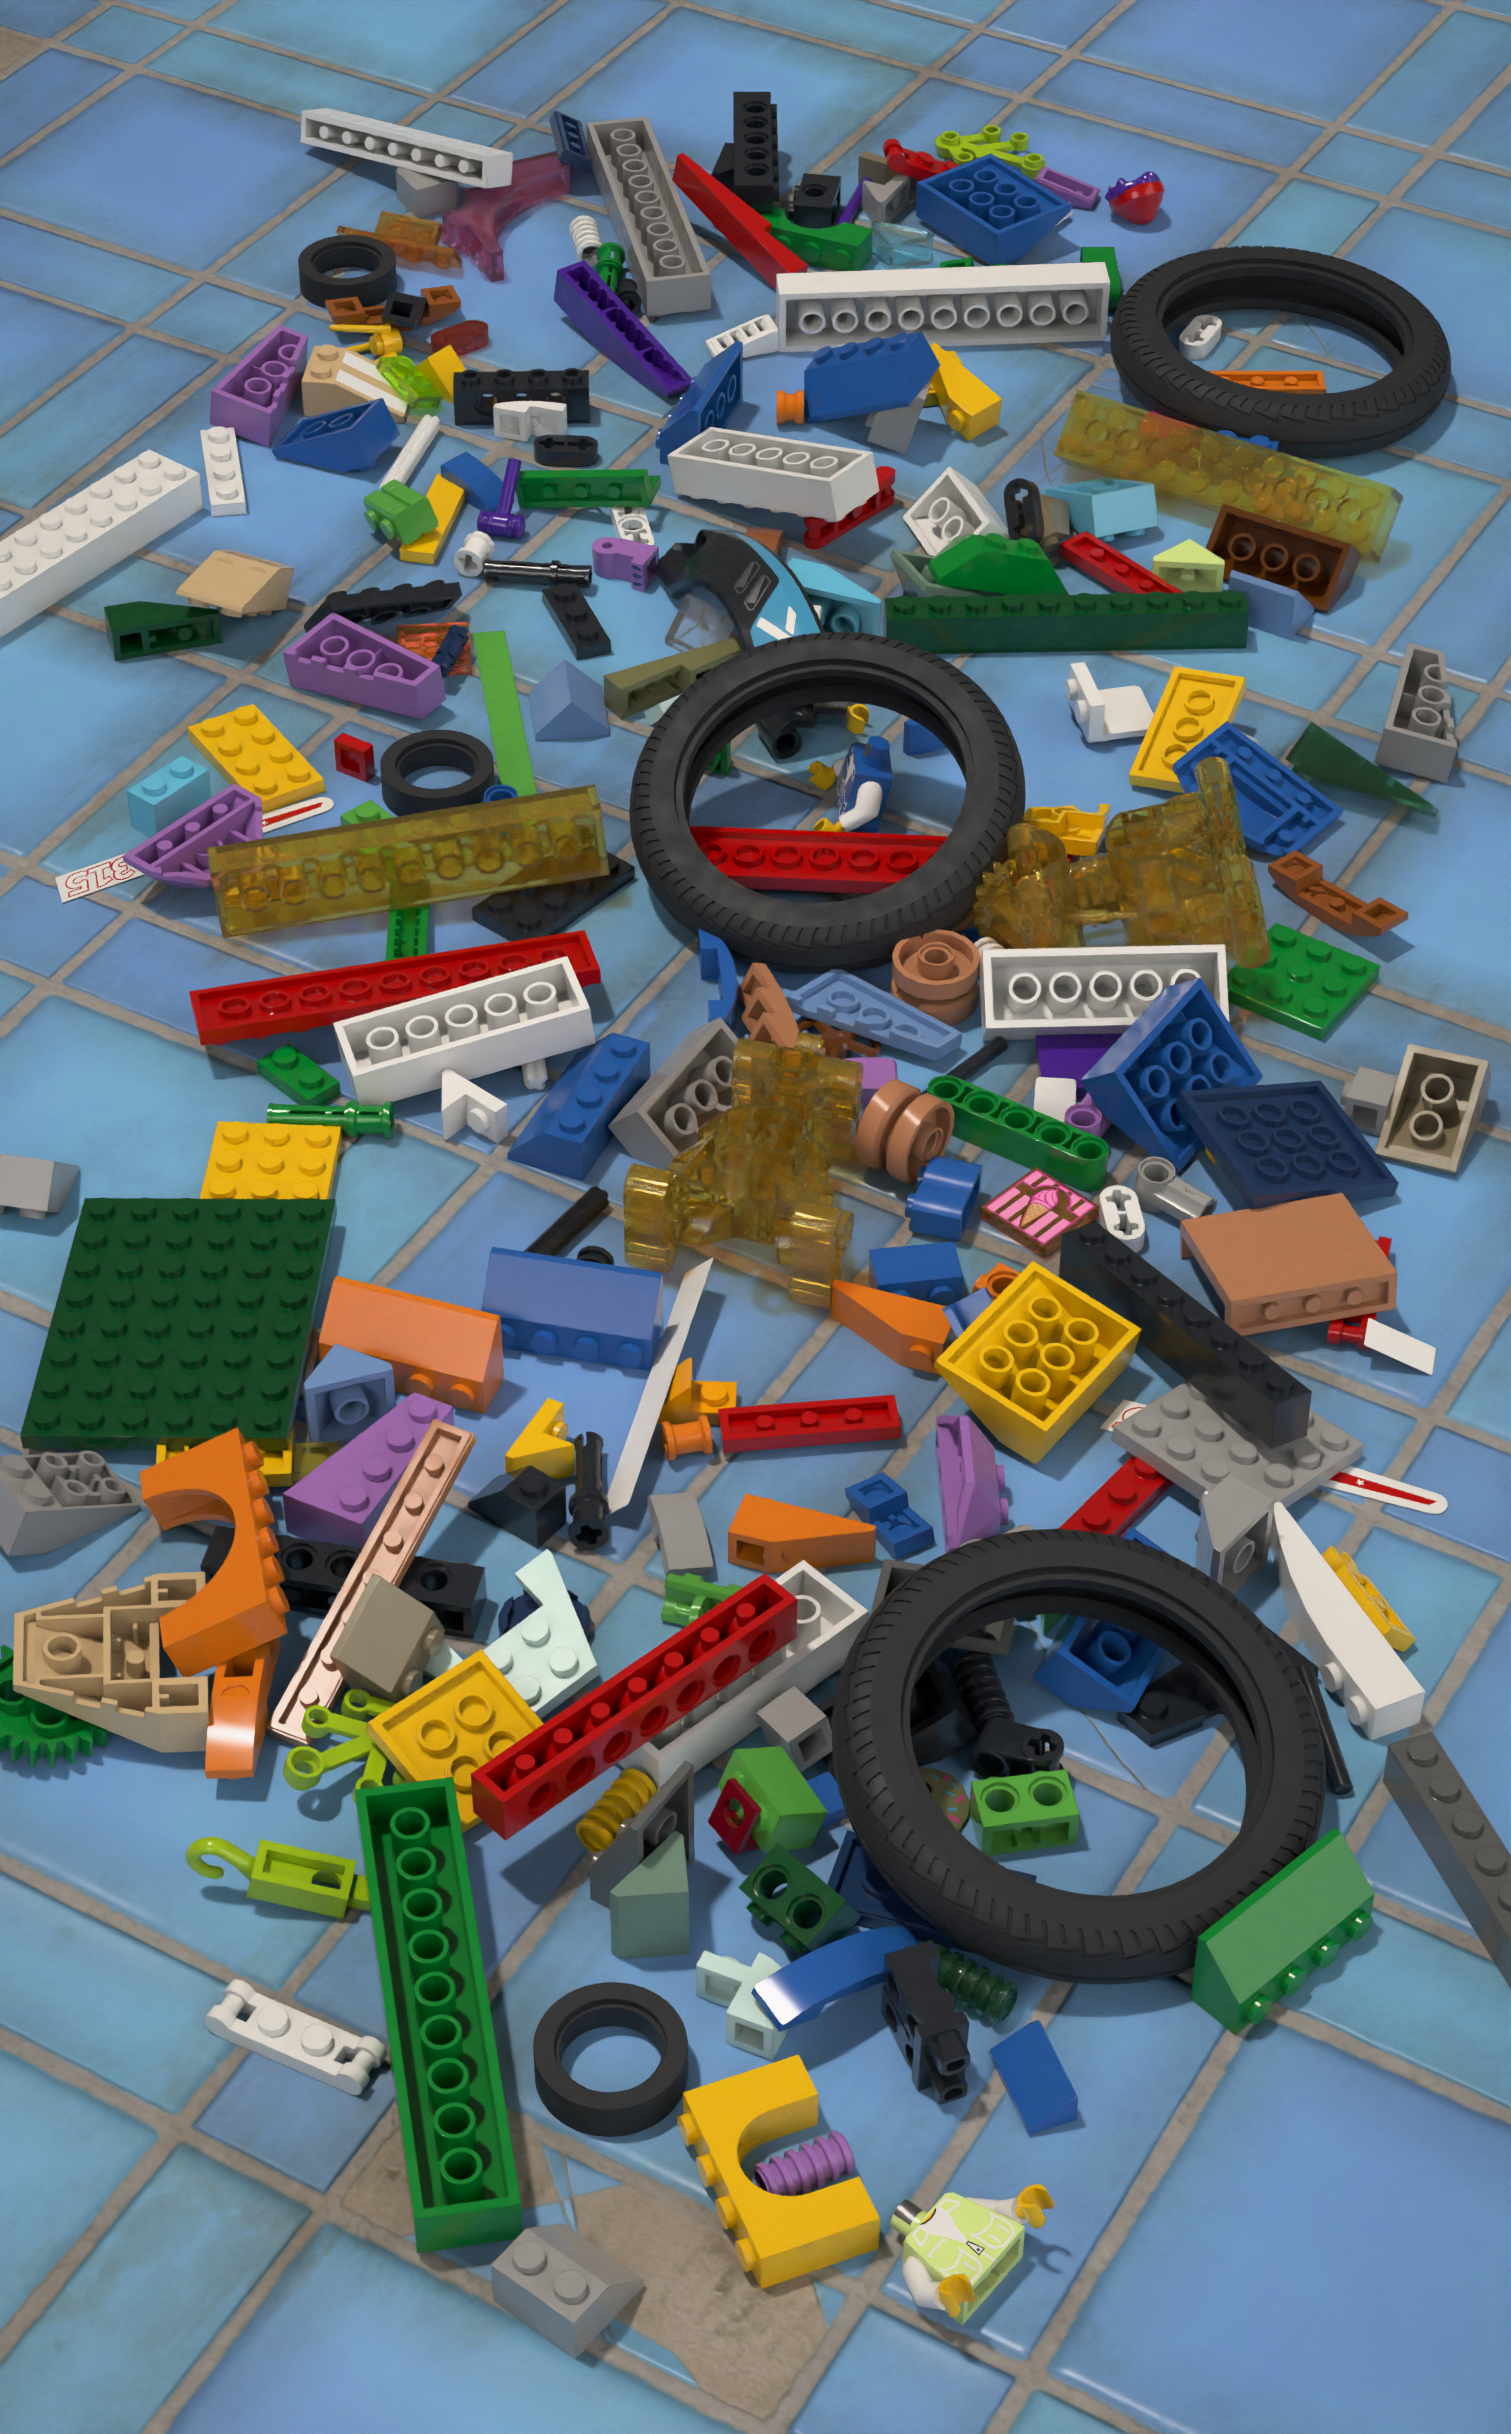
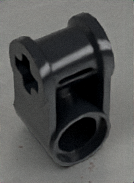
(1015, 1749)

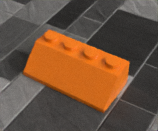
(431, 1344)

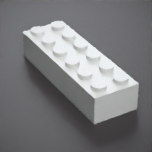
(774, 473)
(1087, 986)
(466, 1030)
(825, 1633)

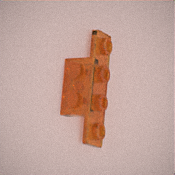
(411, 239)

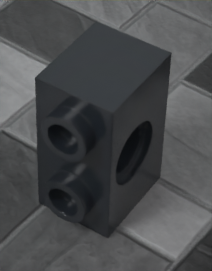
(816, 201)

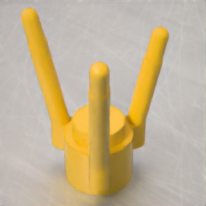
(385, 342)

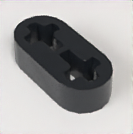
(566, 450)
(1028, 511)

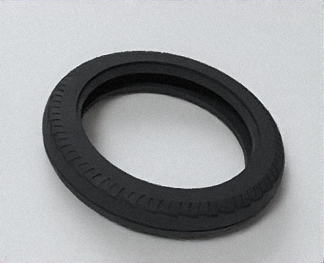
(1290, 282)
(800, 673)
(979, 1900)

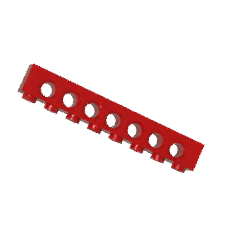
(633, 1706)

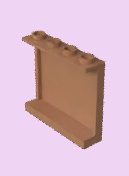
(1291, 1263)

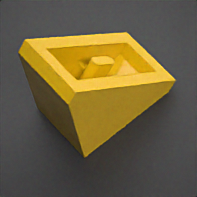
(440, 371)

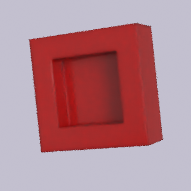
(354, 757)

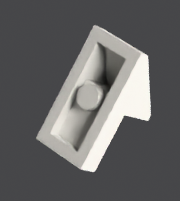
(471, 1106)

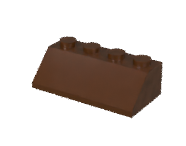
(1284, 555)

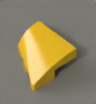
(1077, 830)

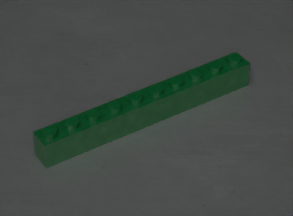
(1069, 622)

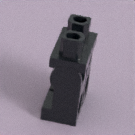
(925, 2021)

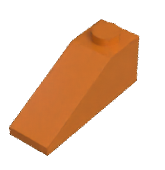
(897, 1325)

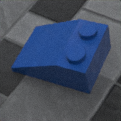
(341, 438)

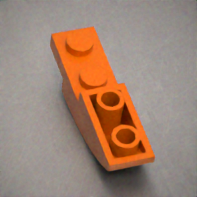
(240, 1712)

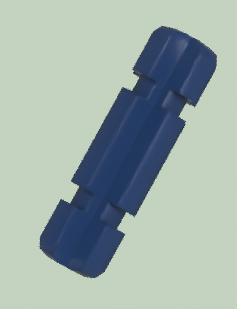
(451, 648)

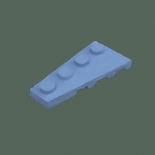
(872, 1013)

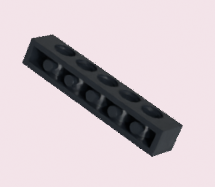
(755, 150)
(318, 1570)

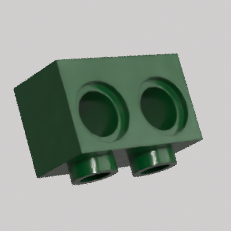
(803, 1897)

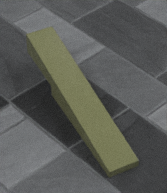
(660, 680)

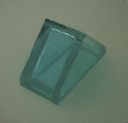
(901, 246)

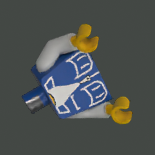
(860, 786)

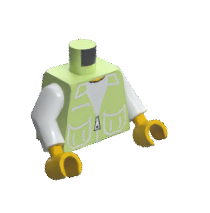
(964, 2246)

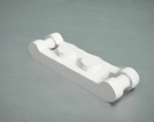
(295, 2038)

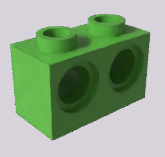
(1024, 1812)

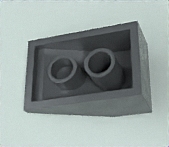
(637, 1837)

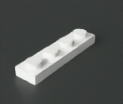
(223, 471)

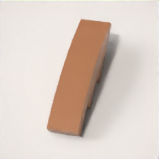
(766, 1009)

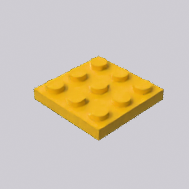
(271, 1161)
(454, 1727)

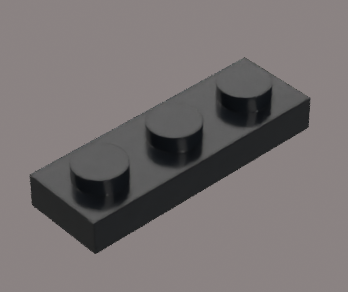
(576, 621)

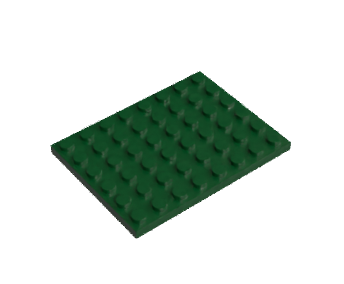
(181, 1323)

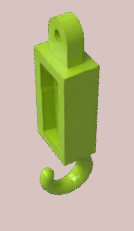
(285, 1875)

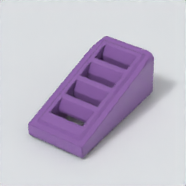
(1068, 188)

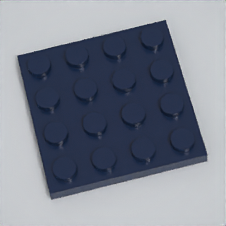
(1285, 1143)

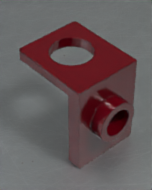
(727, 1822)

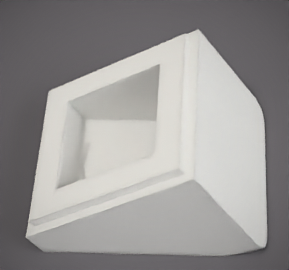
(1054, 1096)

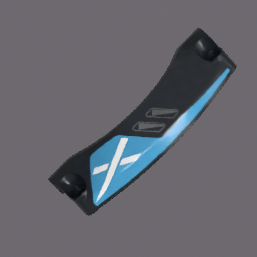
(764, 606)

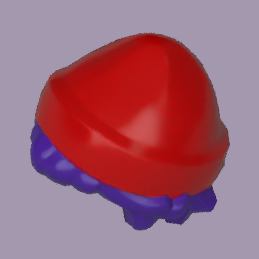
(1137, 199)

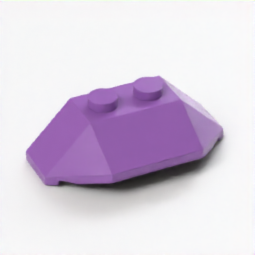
(180, 850)
(968, 1482)

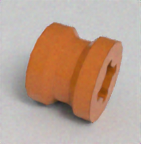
(790, 407)

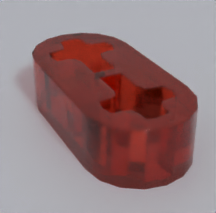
(462, 337)

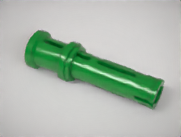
(608, 268)
(352, 1118)

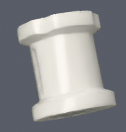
(471, 557)

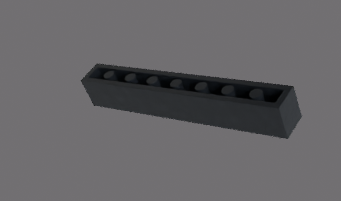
(1187, 1336)

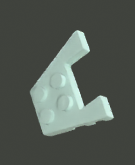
(544, 1653)

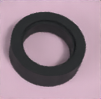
(347, 252)
(435, 749)
(610, 2112)

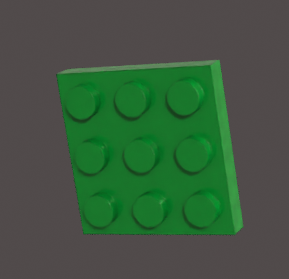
(1302, 983)

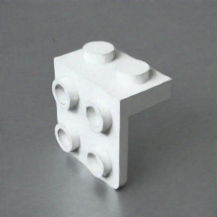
(1106, 712)

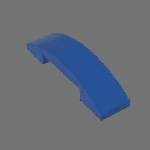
(718, 964)
(827, 1974)

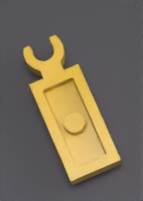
(1370, 1600)

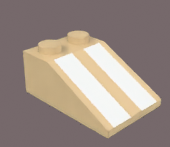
(345, 378)

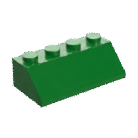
(1282, 1934)

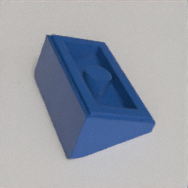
(1035, 2079)

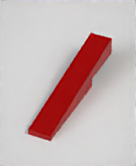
(736, 221)

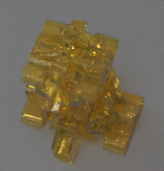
(1154, 879)
(759, 1169)

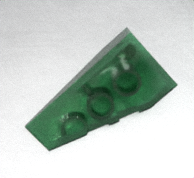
(1337, 766)

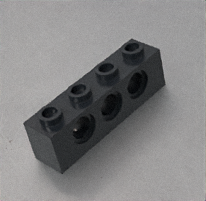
(504, 385)

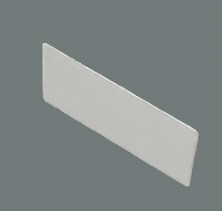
(1400, 1346)

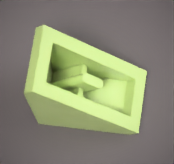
(1190, 568)

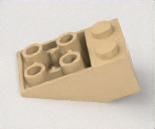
(238, 584)

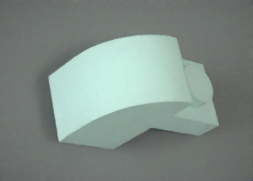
(730, 1985)

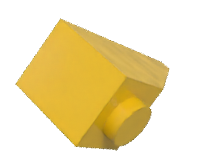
(964, 399)

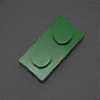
(298, 1076)

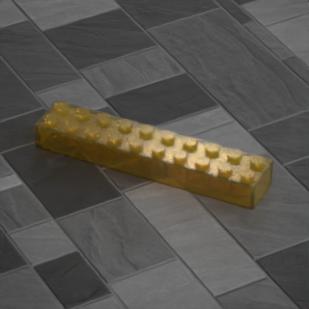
(1220, 470)
(408, 861)

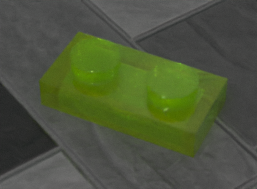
(409, 382)

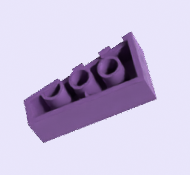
(261, 386)
(364, 668)
(352, 1487)

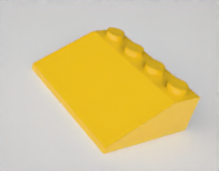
(1037, 1360)

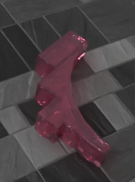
(489, 210)

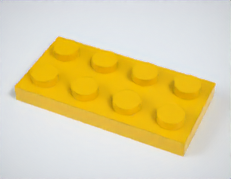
(1186, 714)
(256, 757)

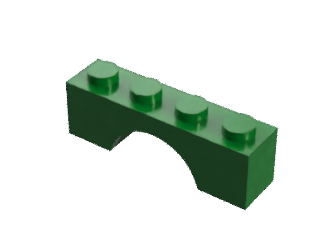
(835, 248)

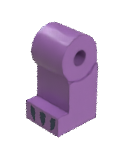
(625, 561)

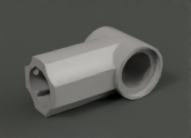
(1163, 1191)

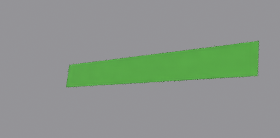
(504, 712)

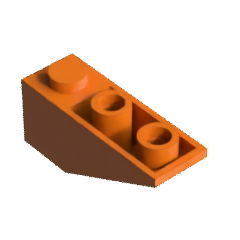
(781, 1535)

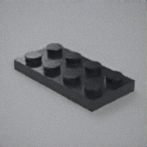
(550, 907)

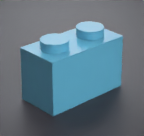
(168, 795)

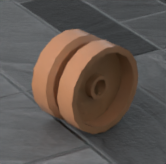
(937, 975)
(903, 1130)

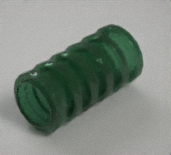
(975, 1985)

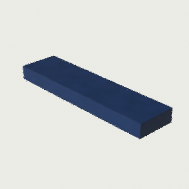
(570, 141)

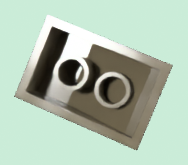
(1434, 1109)

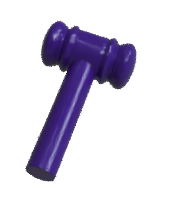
(503, 522)

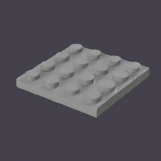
(1201, 1444)

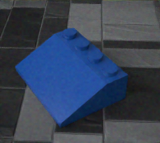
(989, 208)
(1169, 1049)

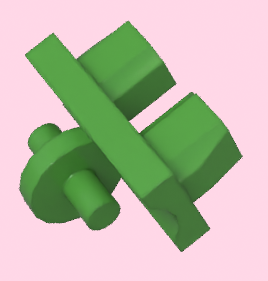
(691, 1597)

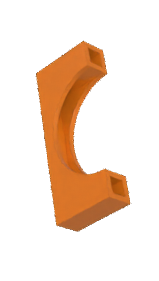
(244, 1598)

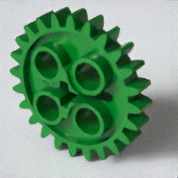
(39, 1729)

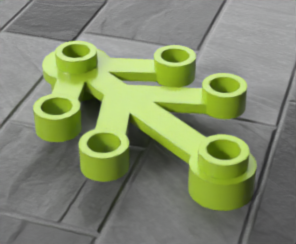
(964, 149)
(349, 1725)

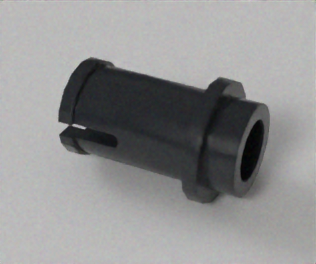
(628, 294)

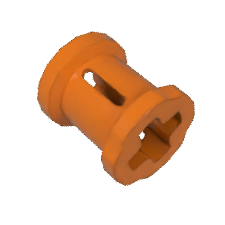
(686, 1437)

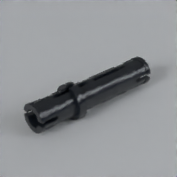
(537, 573)

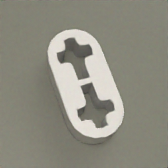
(1200, 337)
(1129, 1219)

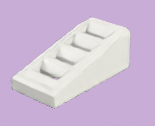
(758, 338)

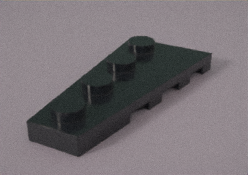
(387, 604)
(1182, 1703)

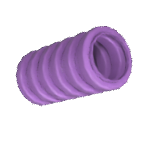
(807, 2167)

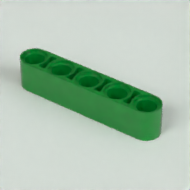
(1023, 1134)

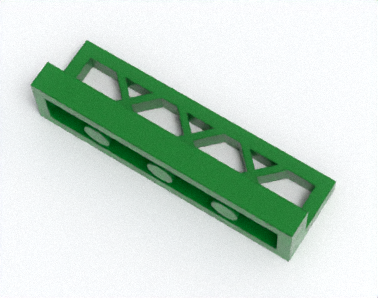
(586, 488)

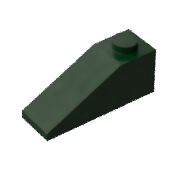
(158, 628)

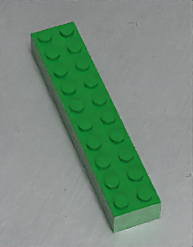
(437, 2017)

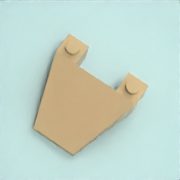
(104, 1663)

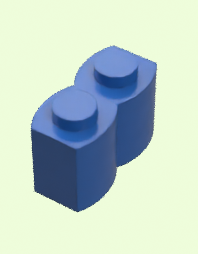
(944, 1197)

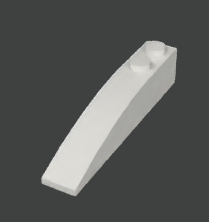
(1341, 1637)

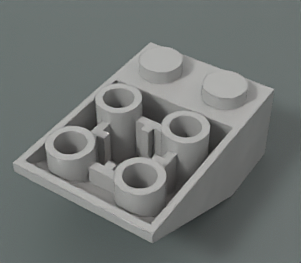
(57, 1500)

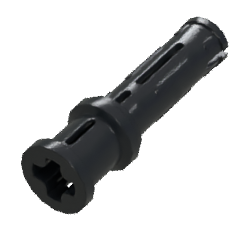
(588, 1503)

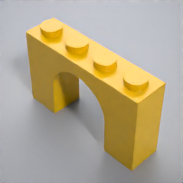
(774, 2232)

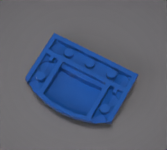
(1274, 803)

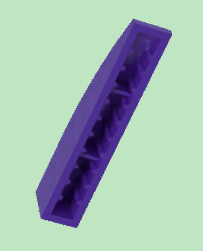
(617, 330)

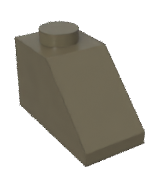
(1055, 520)

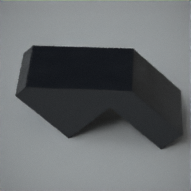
(404, 310)

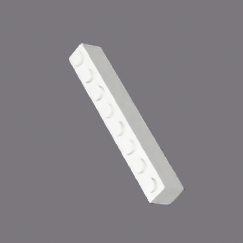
(407, 148)

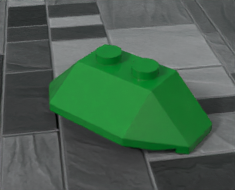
(996, 566)

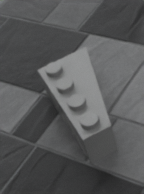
(1419, 722)

